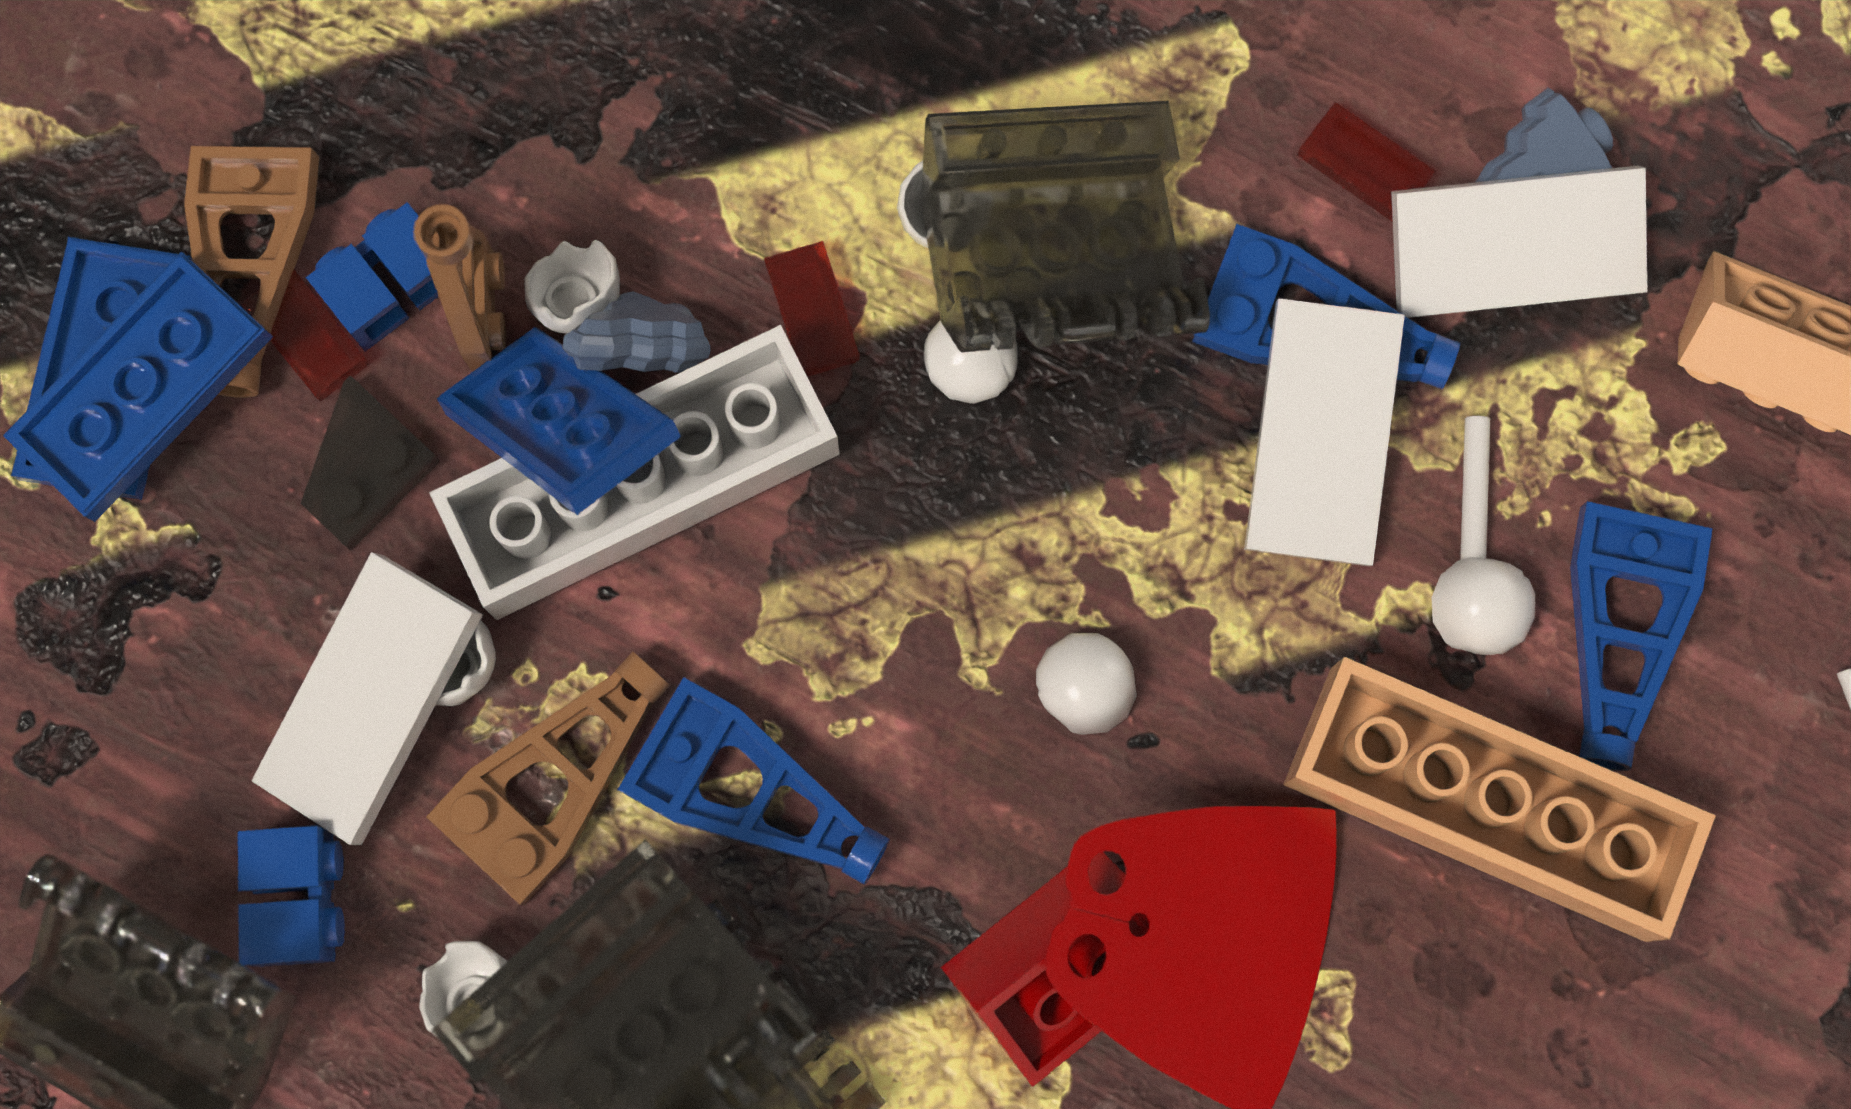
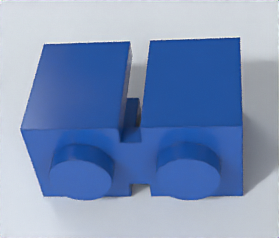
(358, 294)
(285, 863)

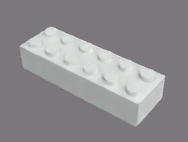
(742, 428)

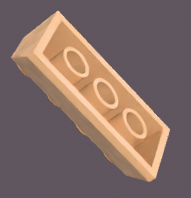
(1770, 342)

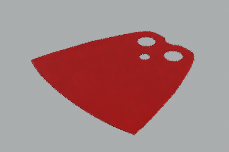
(1229, 947)

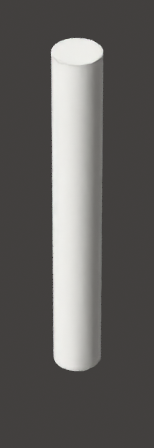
(1475, 487)

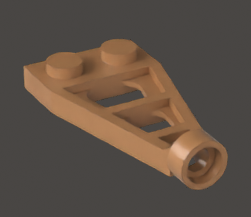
(251, 182)
(465, 280)
(497, 833)

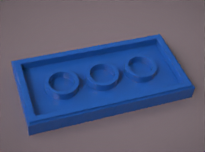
(91, 292)
(137, 387)
(558, 423)

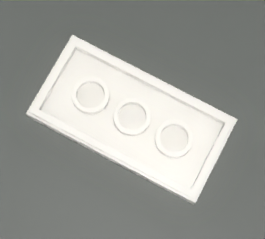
(1520, 241)
(1324, 432)
(366, 698)

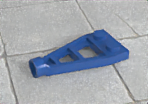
(1262, 264)
(1645, 551)
(682, 750)

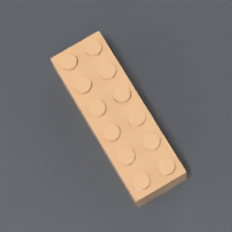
(1500, 801)

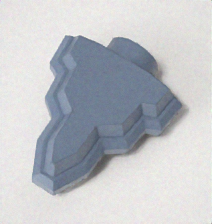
(1552, 141)
(638, 336)

